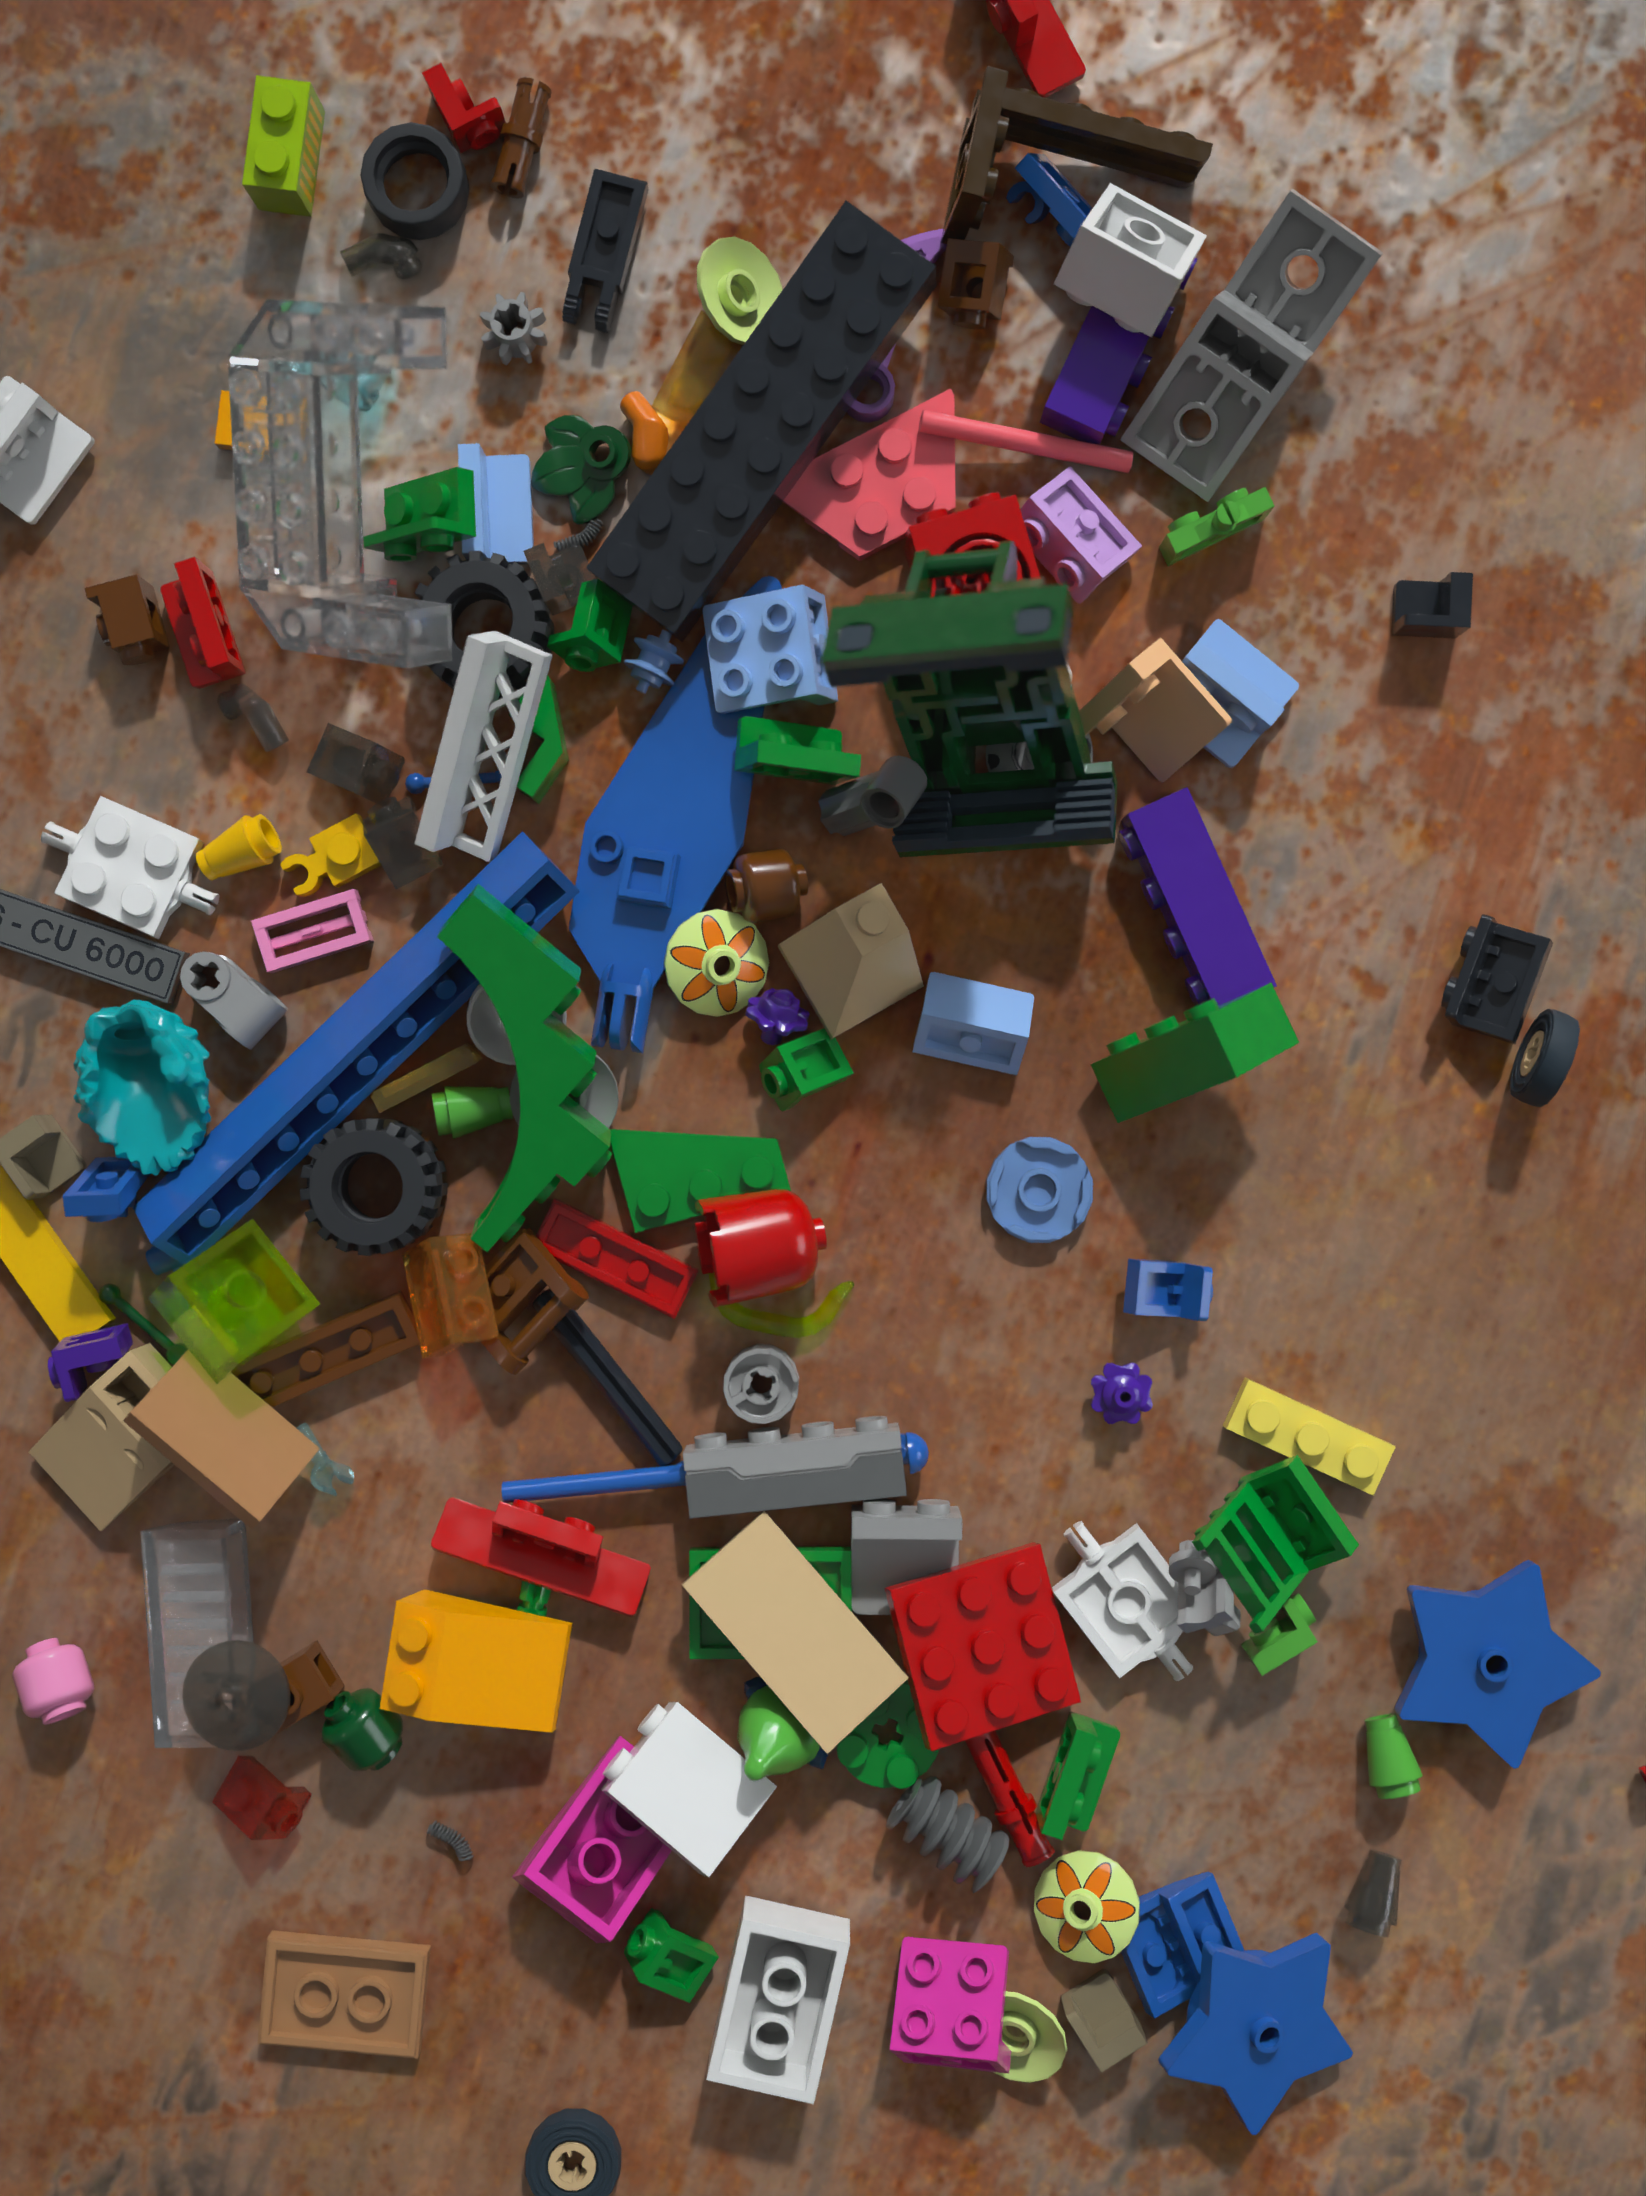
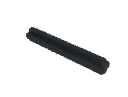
(614, 1385)

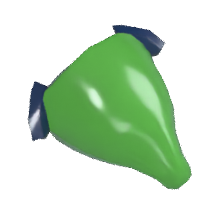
(773, 1736)

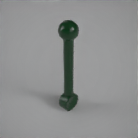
(111, 1294)

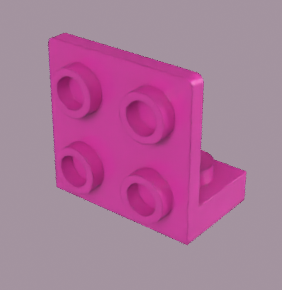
(951, 2005)

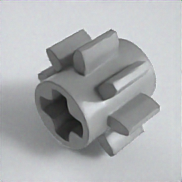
(521, 341)

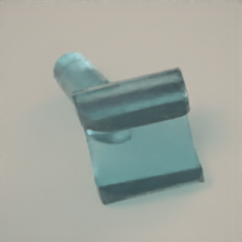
(324, 1467)

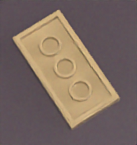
(795, 1631)

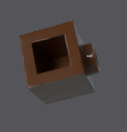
(311, 1682)

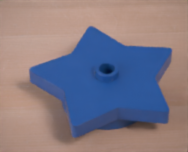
(1465, 1630)
(1257, 2025)

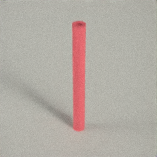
(1025, 441)

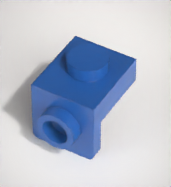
(1168, 1289)

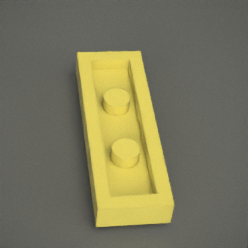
(1311, 1434)

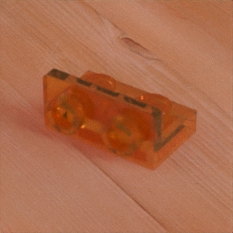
(449, 1294)

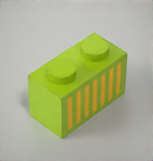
(283, 146)

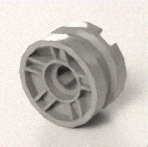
(768, 1362)

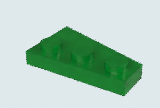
(673, 1170)

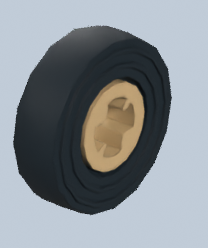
(1544, 1057)
(569, 2132)

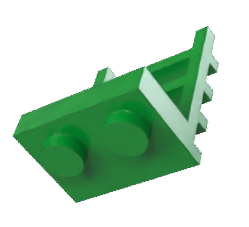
(1273, 1536)

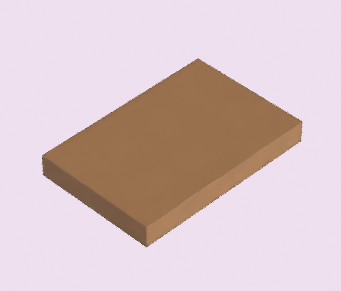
(222, 1438)
(344, 1994)

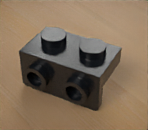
(1496, 979)

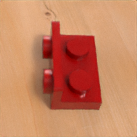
(201, 625)

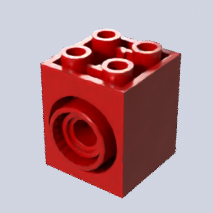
(973, 529)

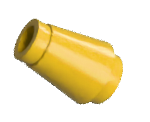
(240, 848)

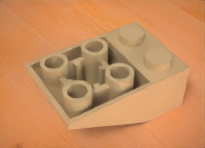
(96, 1453)

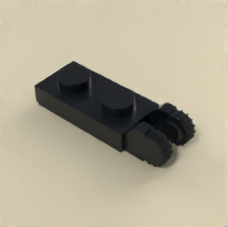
(604, 244)

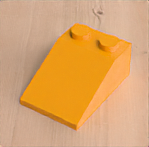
(474, 1663)

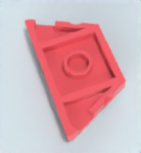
(879, 482)

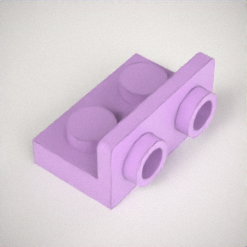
(1076, 534)

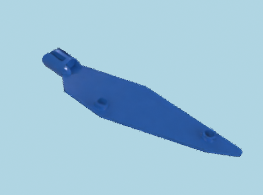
(670, 797)

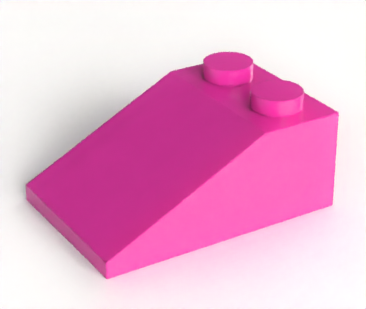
(593, 1858)

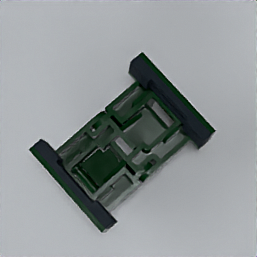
(972, 673)

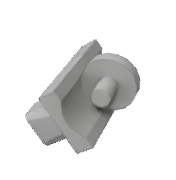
(1203, 1593)

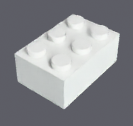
(779, 1999)

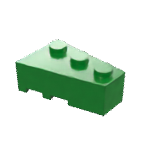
(1193, 1054)

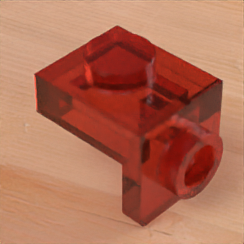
(259, 1801)

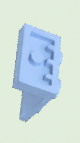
(768, 649)

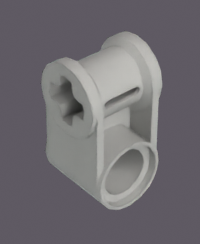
(239, 1001)

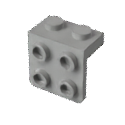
(899, 1545)

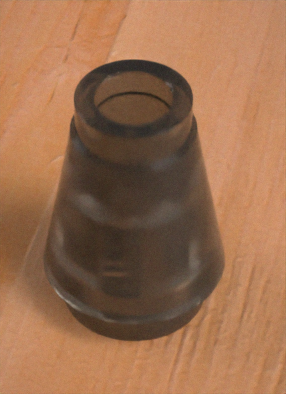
(1375, 1895)

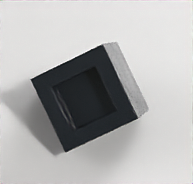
(1433, 607)

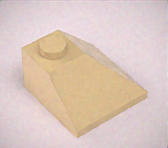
(854, 961)

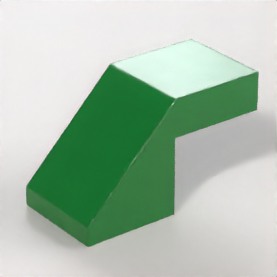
(553, 752)

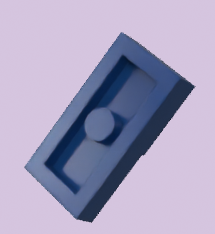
(1050, 191)
(104, 1190)

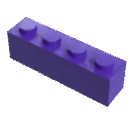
(1096, 374)
(1195, 899)

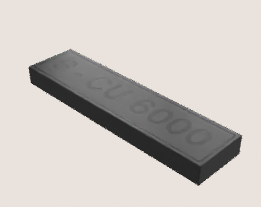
(90, 947)

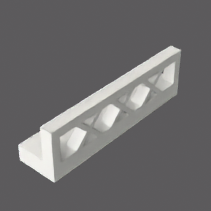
(464, 742)

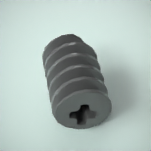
(950, 1830)

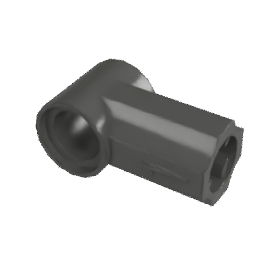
(874, 799)

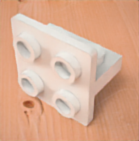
(36, 450)

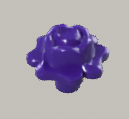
(777, 1014)
(1121, 1393)

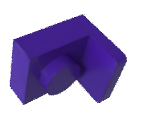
(93, 1349)

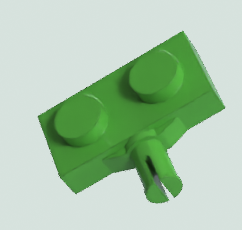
(1234, 514)

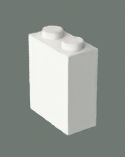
(686, 1787)

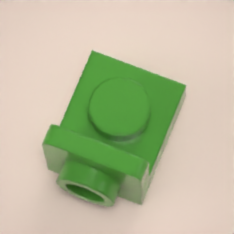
(1282, 1638)

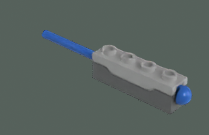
(763, 1470)

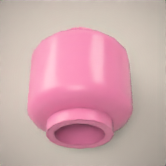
(53, 1681)

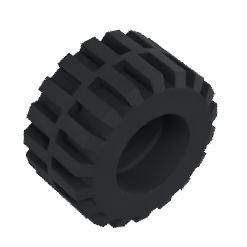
(496, 580)
(329, 1192)

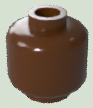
(765, 885)

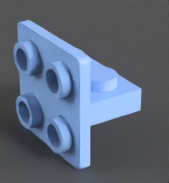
(1244, 685)

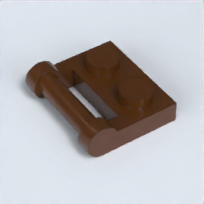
(514, 1281)

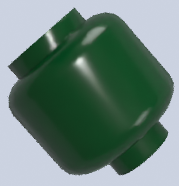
(361, 1731)

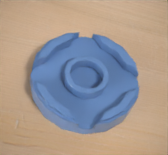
(1039, 1189)

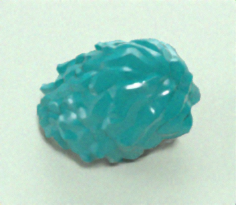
(143, 1085)

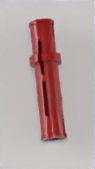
(1013, 1805)

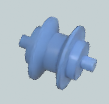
(653, 661)

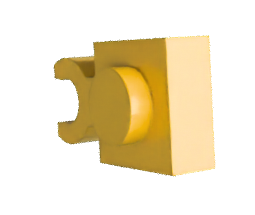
(340, 854)

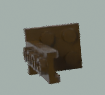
(1060, 129)

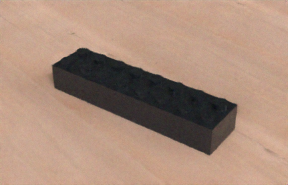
(764, 420)

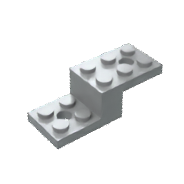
(1250, 345)

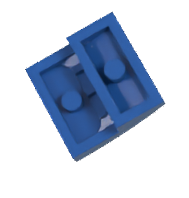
(1170, 1938)

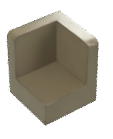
(39, 1156)
(1103, 2020)

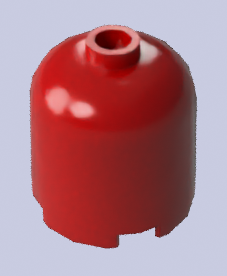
(757, 1244)

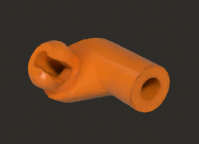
(648, 433)

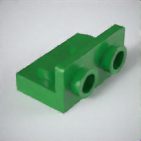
(426, 515)
(793, 751)
(1076, 1775)

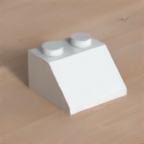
(1129, 260)

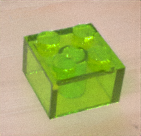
(233, 1300)

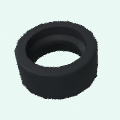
(405, 141)

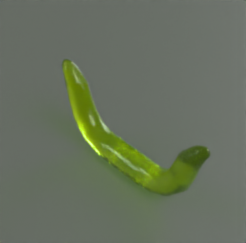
(785, 1325)

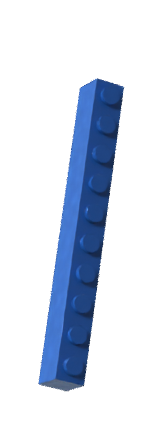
(338, 1065)

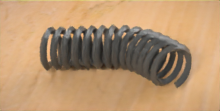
(581, 537)
(448, 1836)

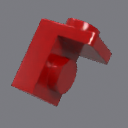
(468, 124)

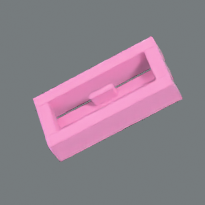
(356, 918)

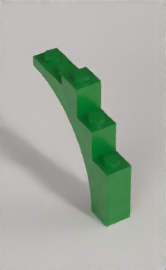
(526, 984)

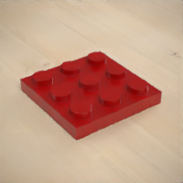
(982, 1645)

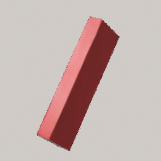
(616, 1258)

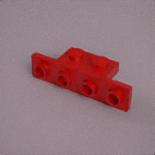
(1038, 43)
(542, 1552)

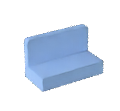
(501, 503)
(974, 1023)

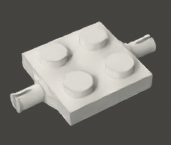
(129, 867)
(1124, 1600)

